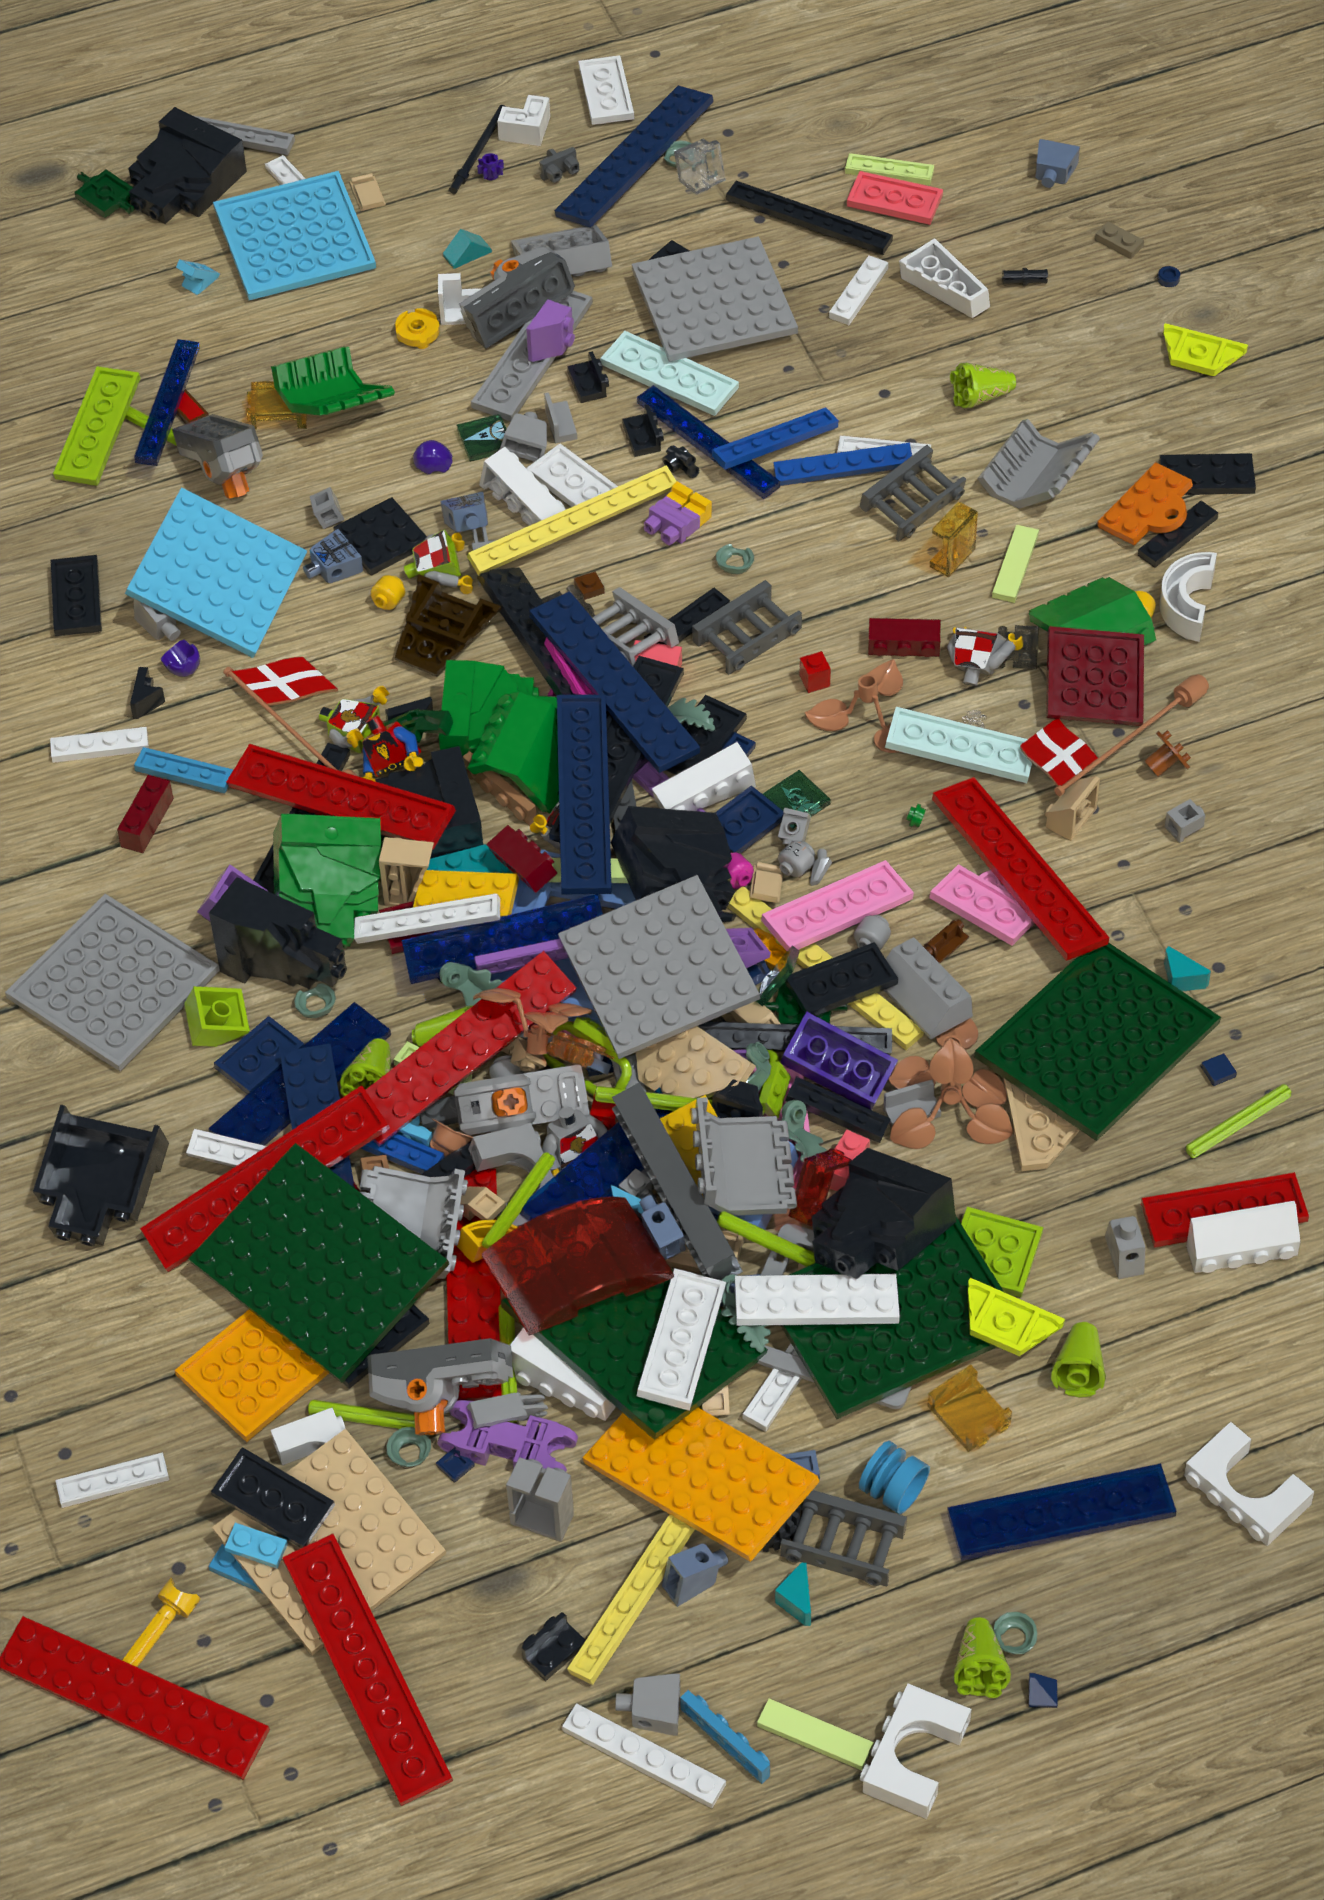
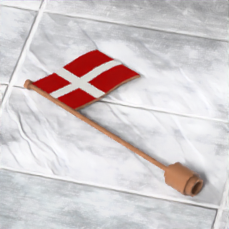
(284, 683)
(1069, 758)

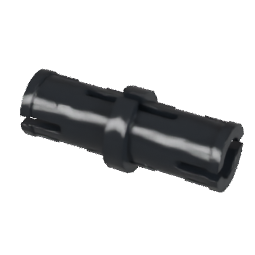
(1024, 276)

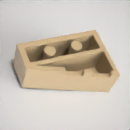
(402, 868)

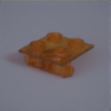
(574, 1049)

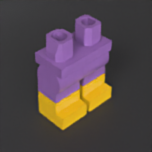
(678, 514)

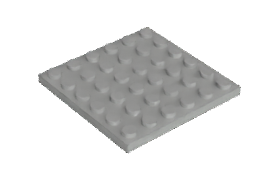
(714, 298)
(658, 966)
(112, 982)

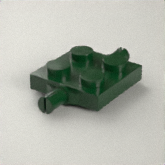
(104, 193)
(790, 1012)

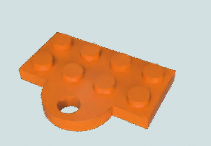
(1148, 506)

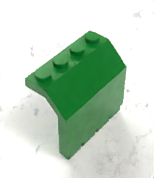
(324, 384)
(1099, 606)
(522, 746)

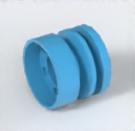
(894, 1477)

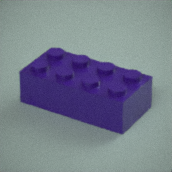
(838, 1061)

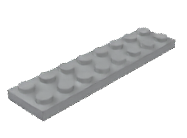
(515, 375)

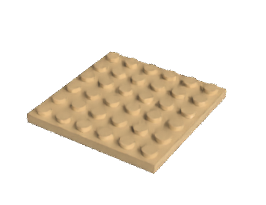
(370, 1522)

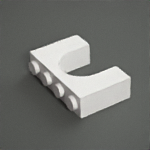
(306, 1435)
(1262, 1517)
(914, 1713)

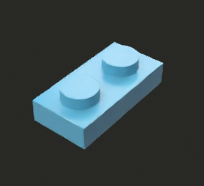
(256, 1545)

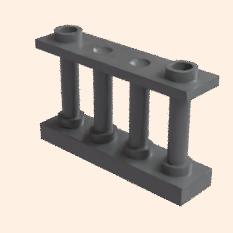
(907, 473)
(743, 608)
(850, 1512)

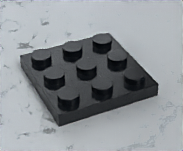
(382, 535)

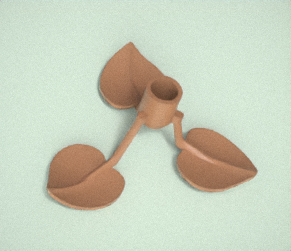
(832, 713)
(546, 1022)
(951, 1068)
(981, 1089)

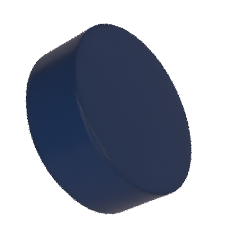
(1169, 276)

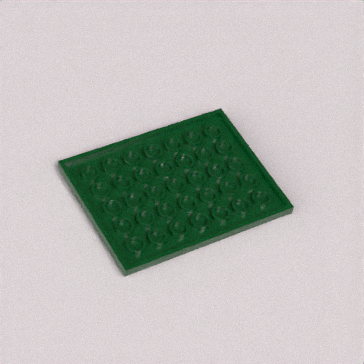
(1097, 1038)
(319, 1262)
(612, 1343)
(872, 1361)

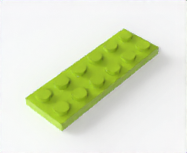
(96, 426)

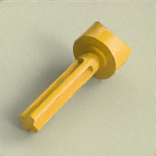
(174, 1603)

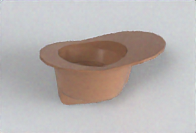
(447, 1140)

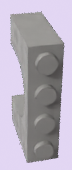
(509, 1146)

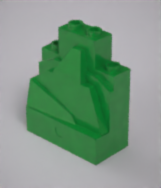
(472, 696)
(329, 868)

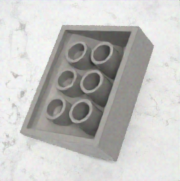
(581, 248)

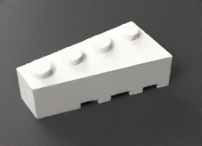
(945, 278)
(518, 487)
(707, 782)
(545, 1371)

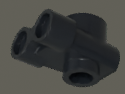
(682, 459)

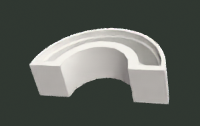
(1180, 580)

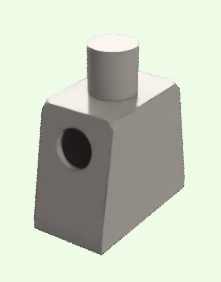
(526, 436)
(155, 622)
(1123, 1238)
(653, 1703)

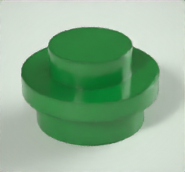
(915, 815)

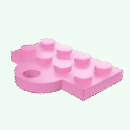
(983, 903)

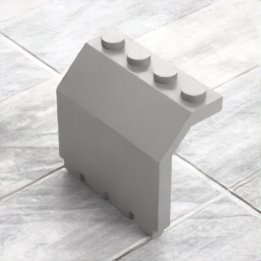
(1033, 466)
(743, 1163)
(421, 1204)

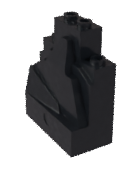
(185, 167)
(446, 781)
(670, 846)
(272, 939)
(96, 1174)
(881, 1215)

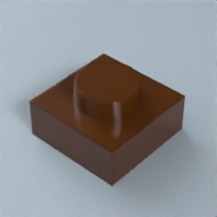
(589, 585)

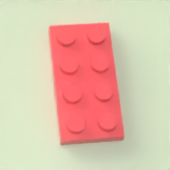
(895, 197)

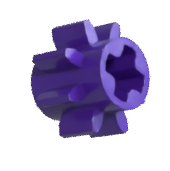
(490, 166)

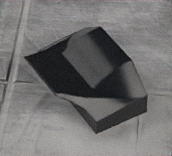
(737, 1101)

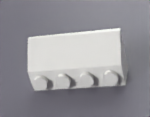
(1243, 1237)

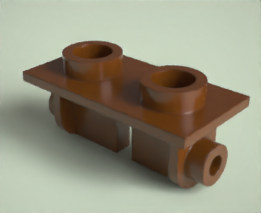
(947, 940)

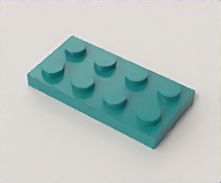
(469, 860)

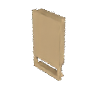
(368, 193)
(766, 882)

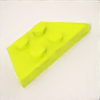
(1200, 350)
(1008, 1320)

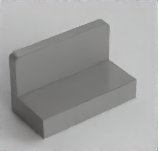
(560, 420)
(913, 1096)

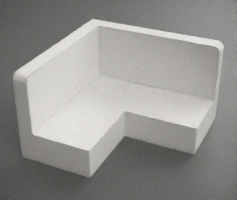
(525, 124)
(450, 295)

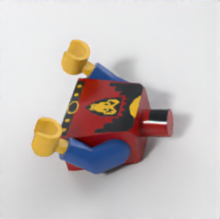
(389, 749)

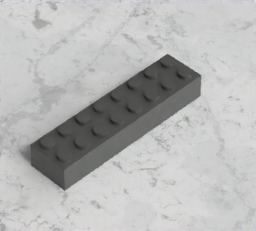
(674, 1183)

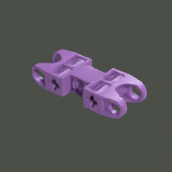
(508, 1439)

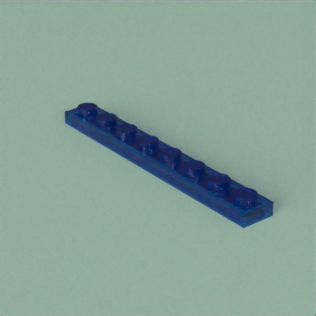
(167, 402)
(705, 440)

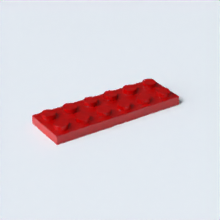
(1170, 1214)

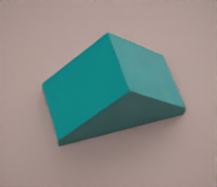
(465, 248)
(1185, 972)
(794, 1595)

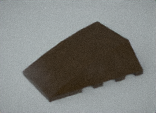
(439, 626)

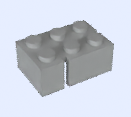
(540, 1499)

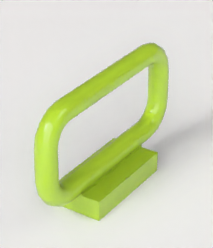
(591, 1031)
(775, 1087)

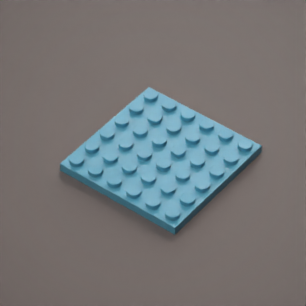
(294, 235)
(216, 572)

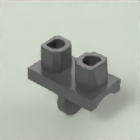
(557, 163)

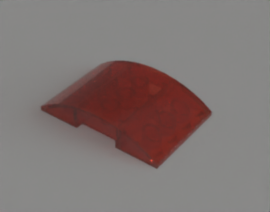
(574, 1260)

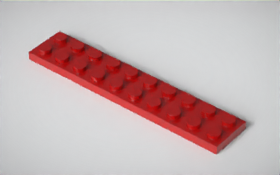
(339, 794)
(1020, 869)
(465, 1045)
(326, 1136)
(474, 1296)
(367, 1670)
(133, 1697)

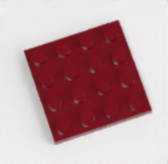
(1095, 676)

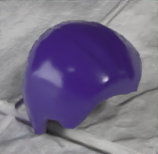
(432, 457)
(182, 659)

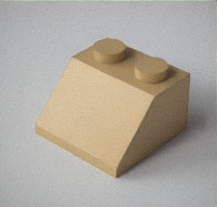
(1073, 807)

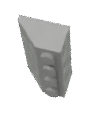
(927, 990)

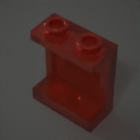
(815, 1183)

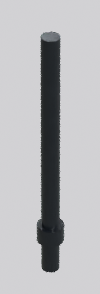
(462, 174)

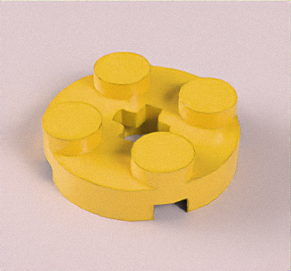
(417, 337)

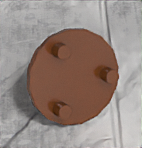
(1166, 756)

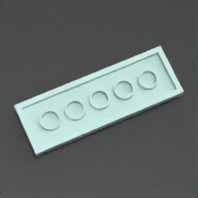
(678, 378)
(958, 744)

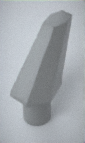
(820, 867)

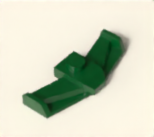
(424, 721)

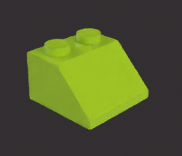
(215, 1015)

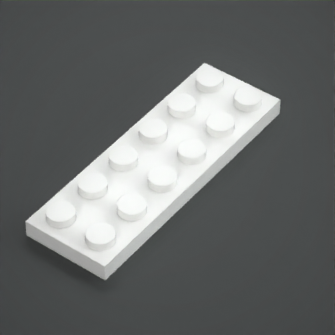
(816, 1299)
(681, 1339)

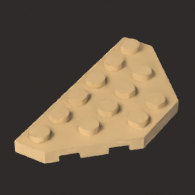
(691, 1065)
(1037, 1129)

